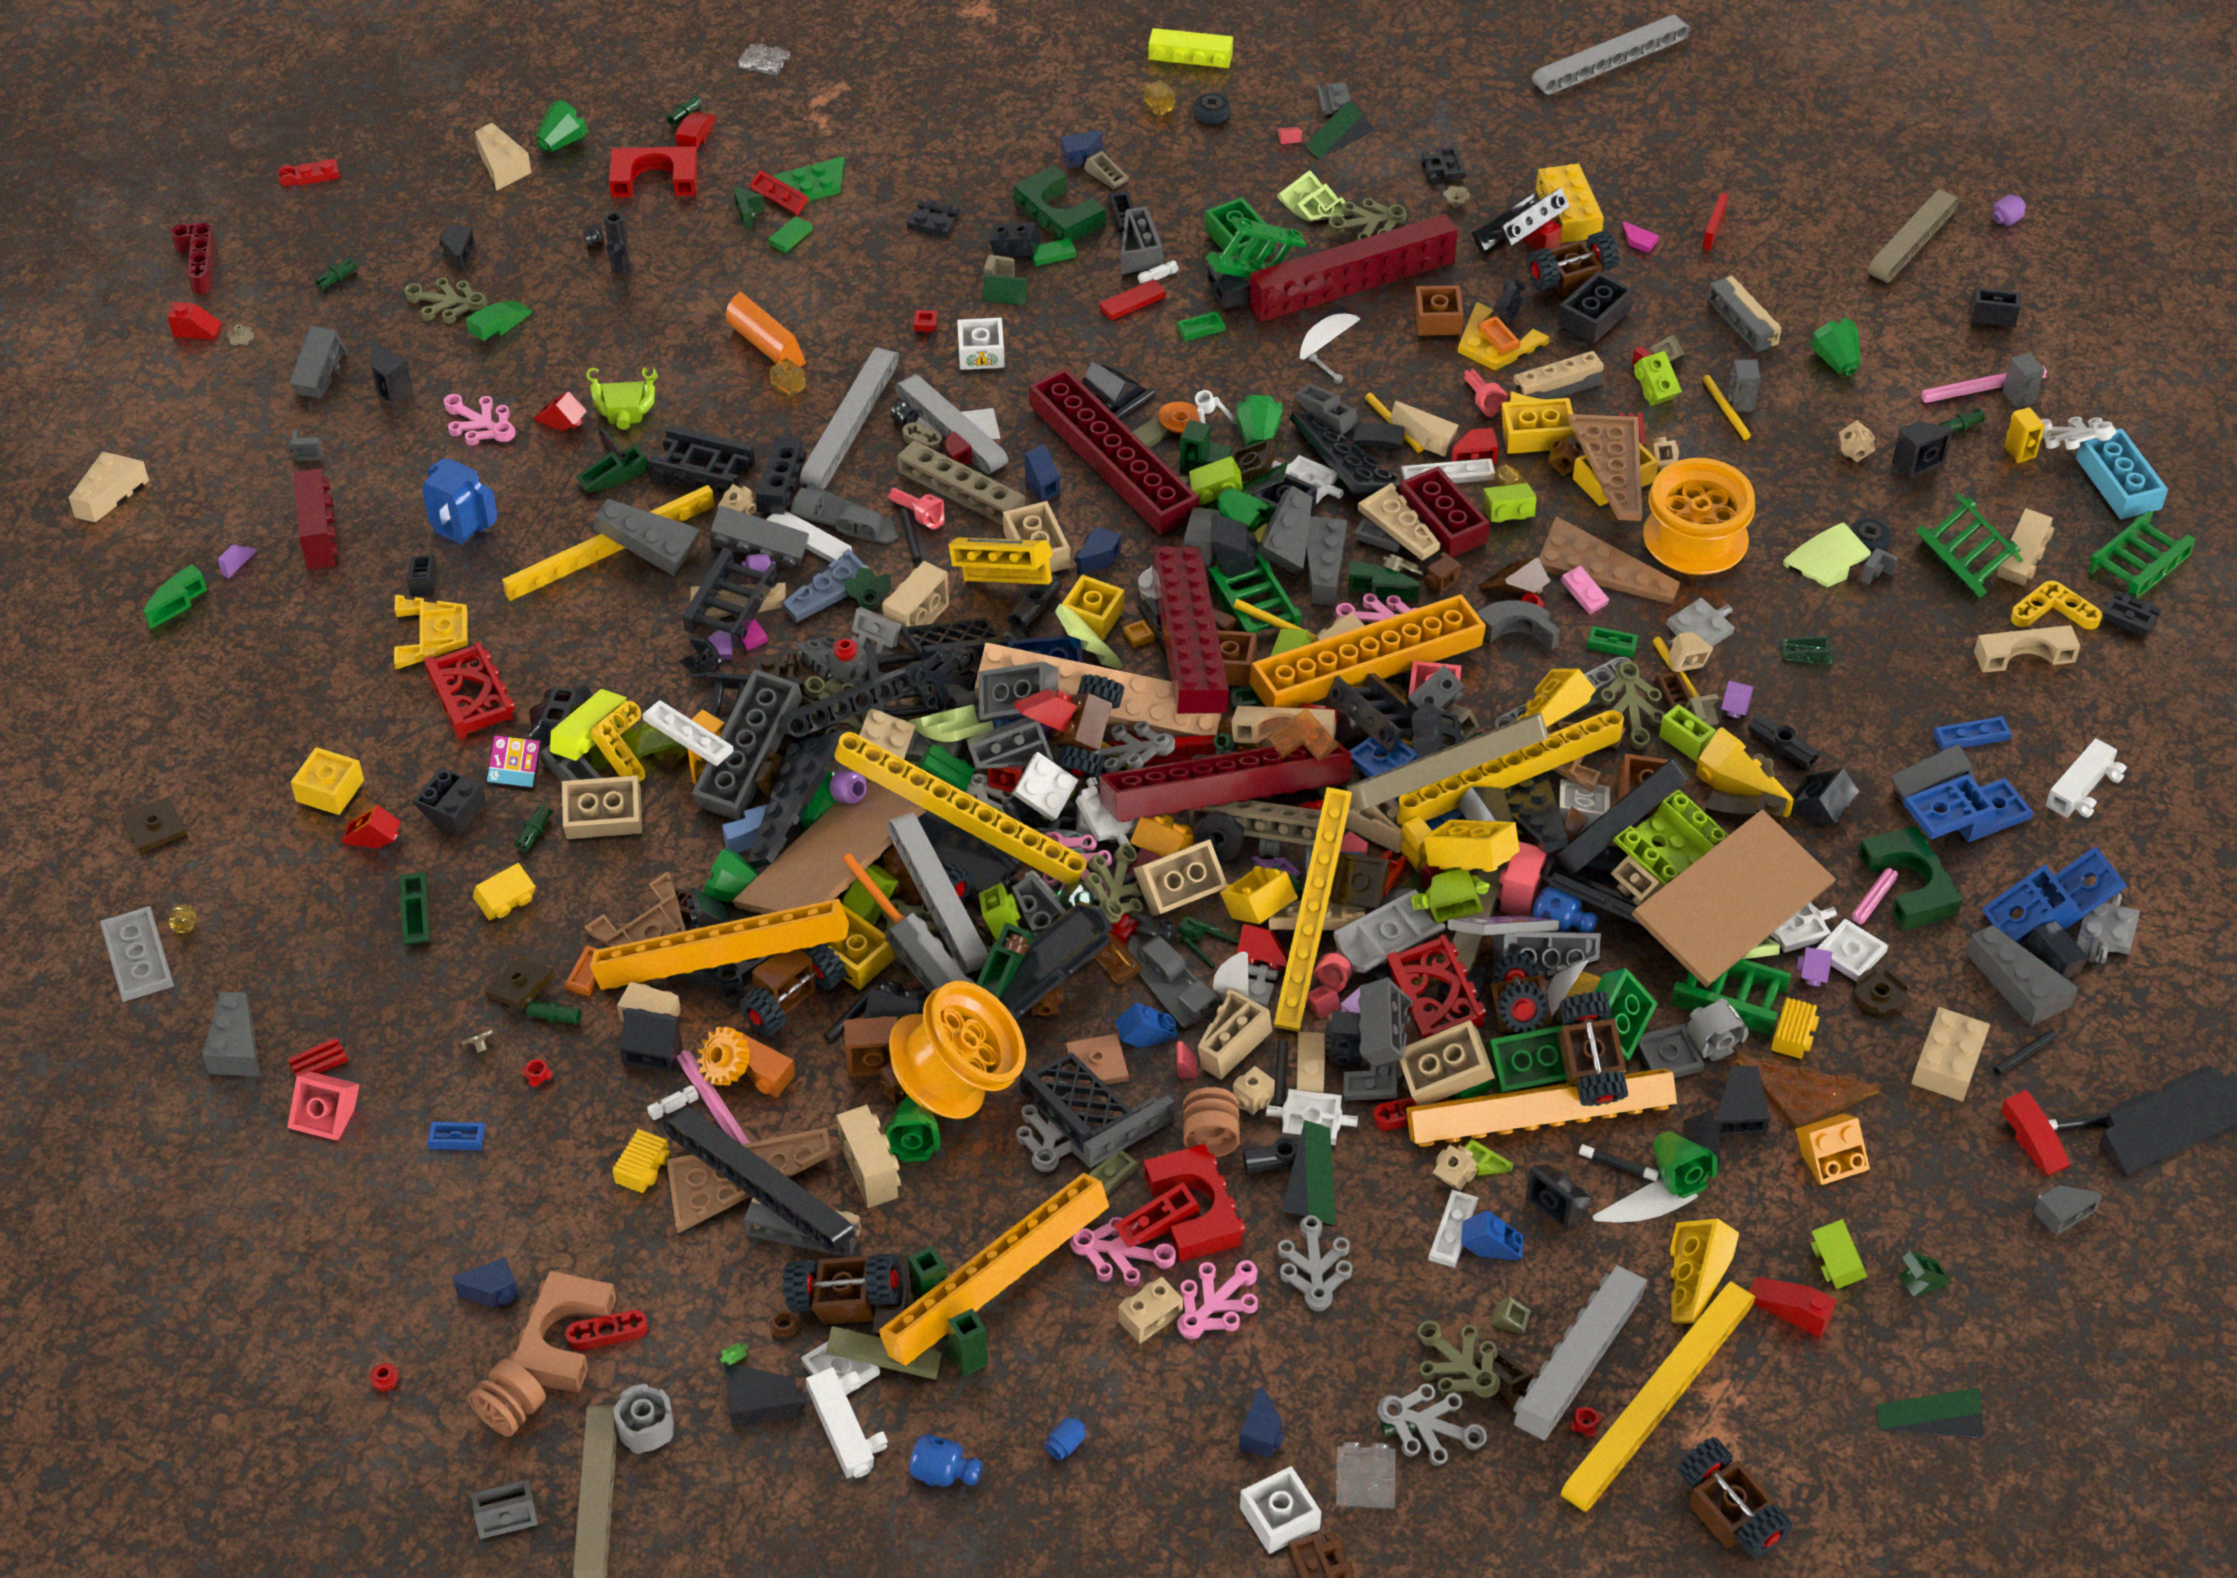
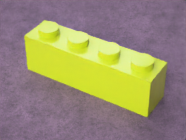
(1190, 48)
(573, 734)

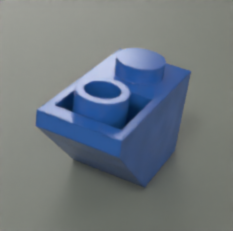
(1145, 1026)
(1491, 1237)

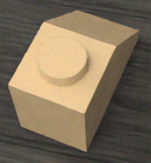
(1689, 652)

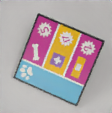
(514, 761)

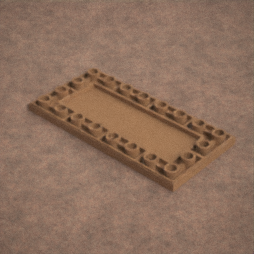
(813, 865)
(1733, 897)

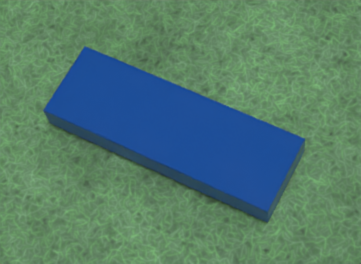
(1972, 733)

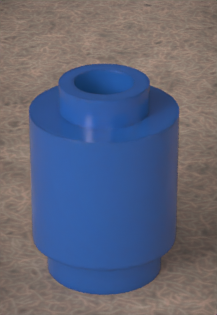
(1065, 1437)

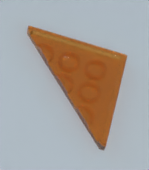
(1805, 1093)

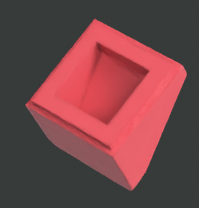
(1290, 135)
(1353, 843)
(1323, 1001)
(1186, 1062)

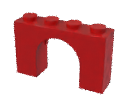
(631, 162)
(1197, 1169)

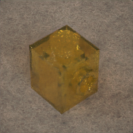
(1159, 97)
(787, 378)

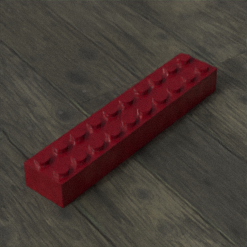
(1352, 267)
(1113, 451)
(1189, 630)
(1219, 780)

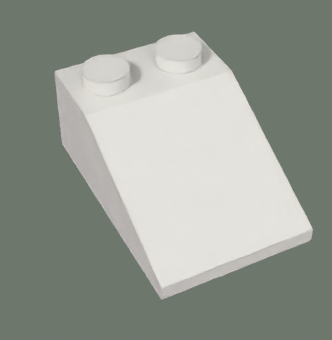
(1588, 803)

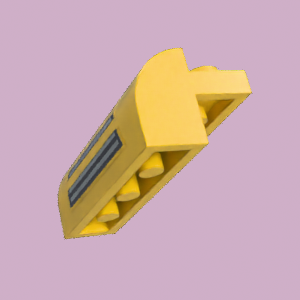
(1002, 560)

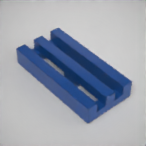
(455, 1139)

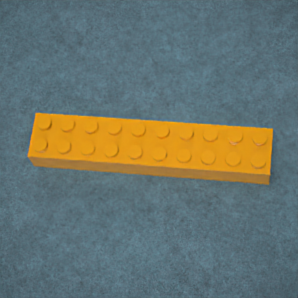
(1377, 648)

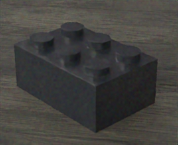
(1595, 307)

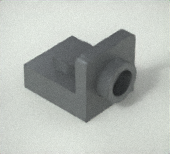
(305, 448)
(1878, 562)

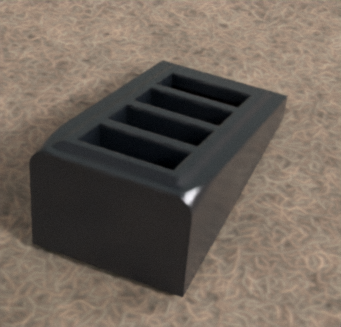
(1119, 199)
(421, 578)

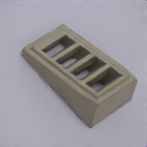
(1093, 167)

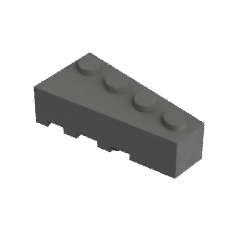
(647, 534)
(758, 536)
(1324, 558)
(1036, 905)
(2020, 976)

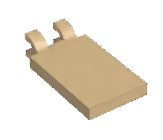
(1336, 916)

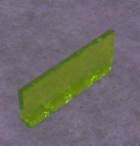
(641, 743)

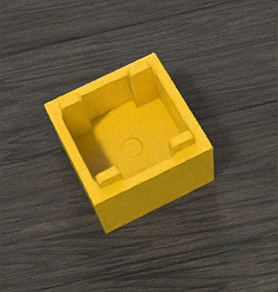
(327, 781)
(1258, 895)

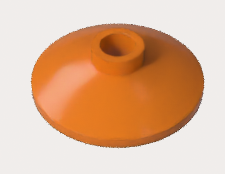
(1176, 415)

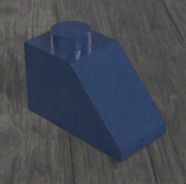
(1079, 147)
(488, 1284)
(1262, 1427)

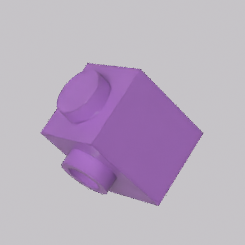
(1737, 699)
(1814, 966)

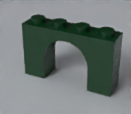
(1070, 223)
(1911, 850)
(966, 1333)

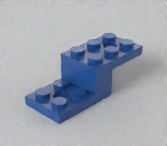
(1365, 759)
(1968, 808)
(2055, 896)

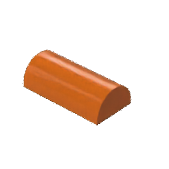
(763, 330)

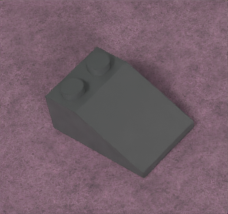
(1006, 685)

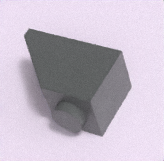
(2065, 1207)

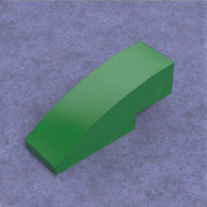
(496, 319)
(174, 596)

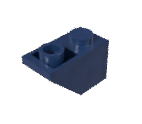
(1041, 473)
(1098, 551)

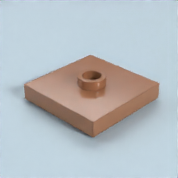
(1102, 1057)

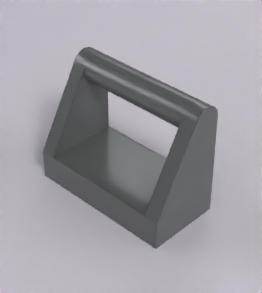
(507, 1514)

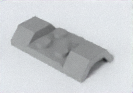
(1385, 931)

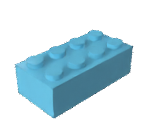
(2122, 475)

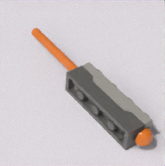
(912, 940)

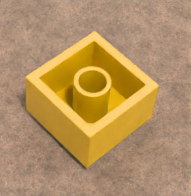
(1096, 604)

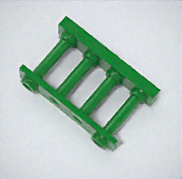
(1240, 264)
(1961, 566)
(2150, 573)
(1226, 597)
(1754, 1017)

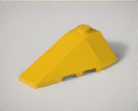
(1559, 695)
(1732, 771)
(1700, 1259)

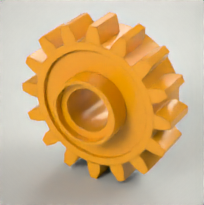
(724, 1056)

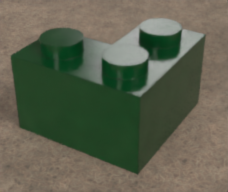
(1197, 449)

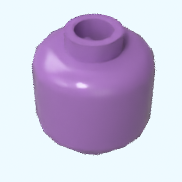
(2009, 210)
(757, 562)
(848, 787)

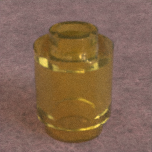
(1508, 475)

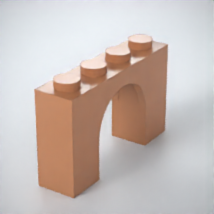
(559, 1298)

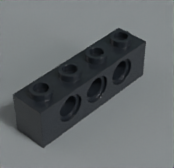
(780, 476)

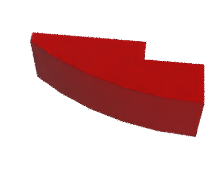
(694, 129)
(2035, 1133)

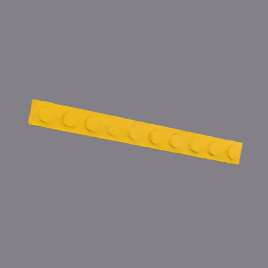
(598, 547)
(1313, 910)

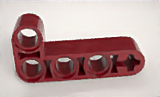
(200, 244)

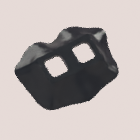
(540, 724)
(1428, 729)
(1022, 812)

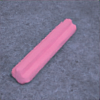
(1874, 896)

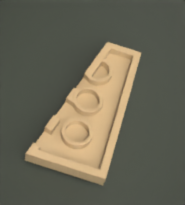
(1395, 518)
(773, 600)

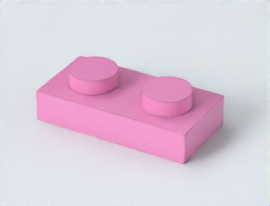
(1584, 590)

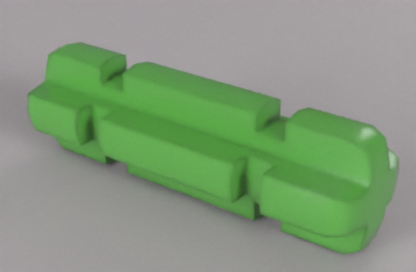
(733, 1353)

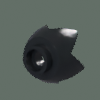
(704, 660)

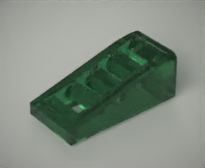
(1822, 644)

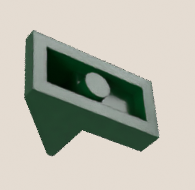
(748, 204)
(1922, 1274)

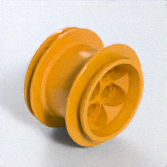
(1699, 516)
(956, 1050)

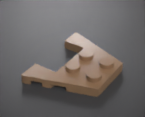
(1581, 775)
(658, 921)

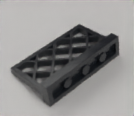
(966, 640)
(1059, 1110)

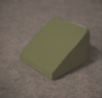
(1511, 1316)

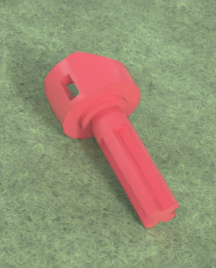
(1488, 396)
(928, 509)
(1333, 971)

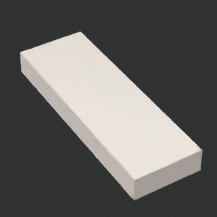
(1447, 1242)

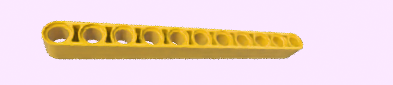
(1513, 767)
(948, 805)
(1657, 1397)

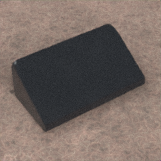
(1702, 1131)

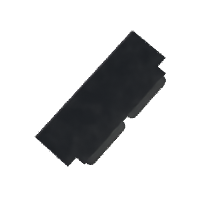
(977, 856)
(1589, 890)
(1056, 955)
(2171, 1121)

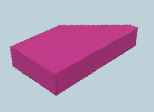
(1639, 237)
(755, 636)

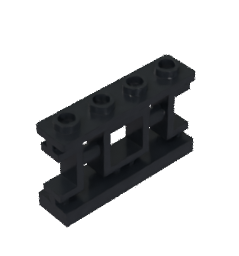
(704, 447)

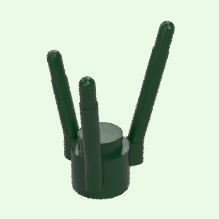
(1194, 930)

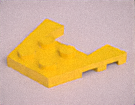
(1479, 349)
(441, 629)

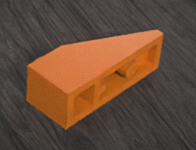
(768, 1068)

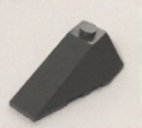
(1550, 949)

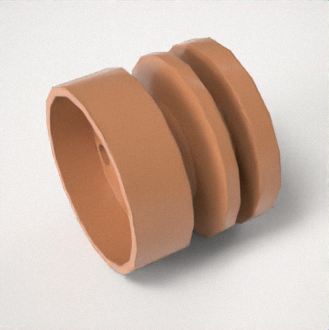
(1212, 1120)
(506, 1397)

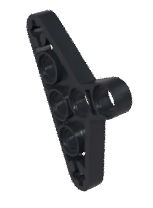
(714, 977)

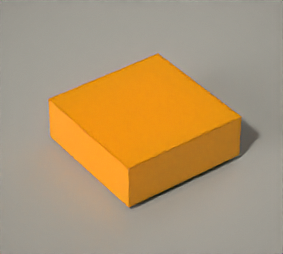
(1138, 633)

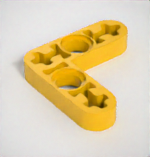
(2084, 614)
(612, 734)

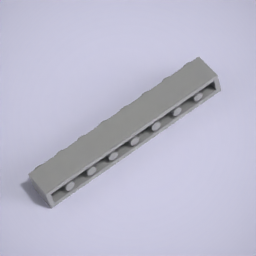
(1579, 1353)

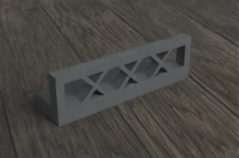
(1147, 1118)

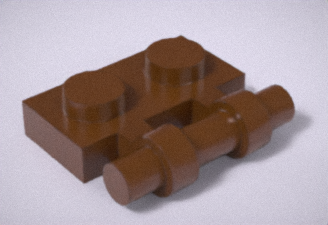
(1312, 1561)

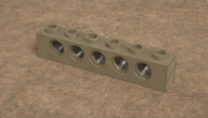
(958, 481)
(1268, 820)

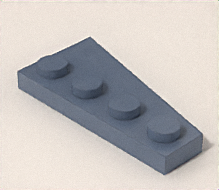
(824, 589)

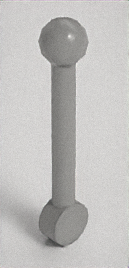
(1337, 377)

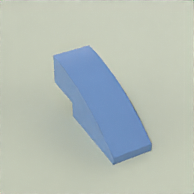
(742, 833)

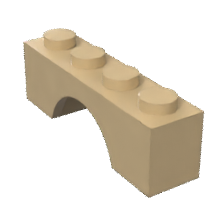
(2054, 644)
(1255, 723)

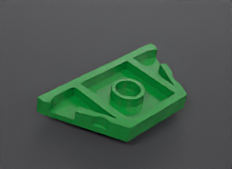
(817, 179)

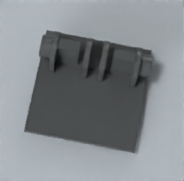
(816, 654)

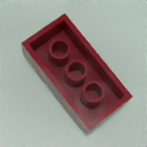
(1445, 511)
(315, 518)

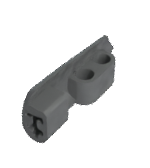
(847, 517)
(1171, 981)

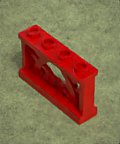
(462, 719)
(1404, 975)

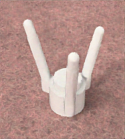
(1206, 404)

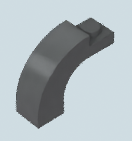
(1519, 617)

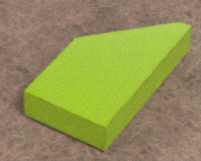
(1487, 1160)

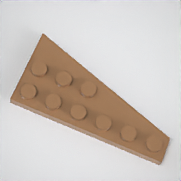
(1614, 455)
(1606, 565)
(703, 1192)

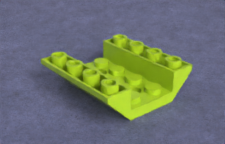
(1680, 829)

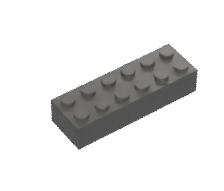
(751, 732)

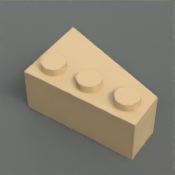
(501, 156)
(105, 484)
(2031, 537)
(1377, 824)
(1233, 1034)

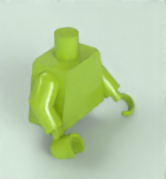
(623, 401)
(1452, 895)

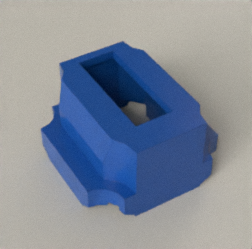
(457, 501)

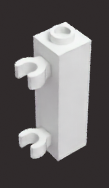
(2082, 777)
(840, 1422)

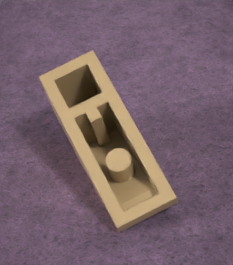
(1426, 429)
(1310, 1061)

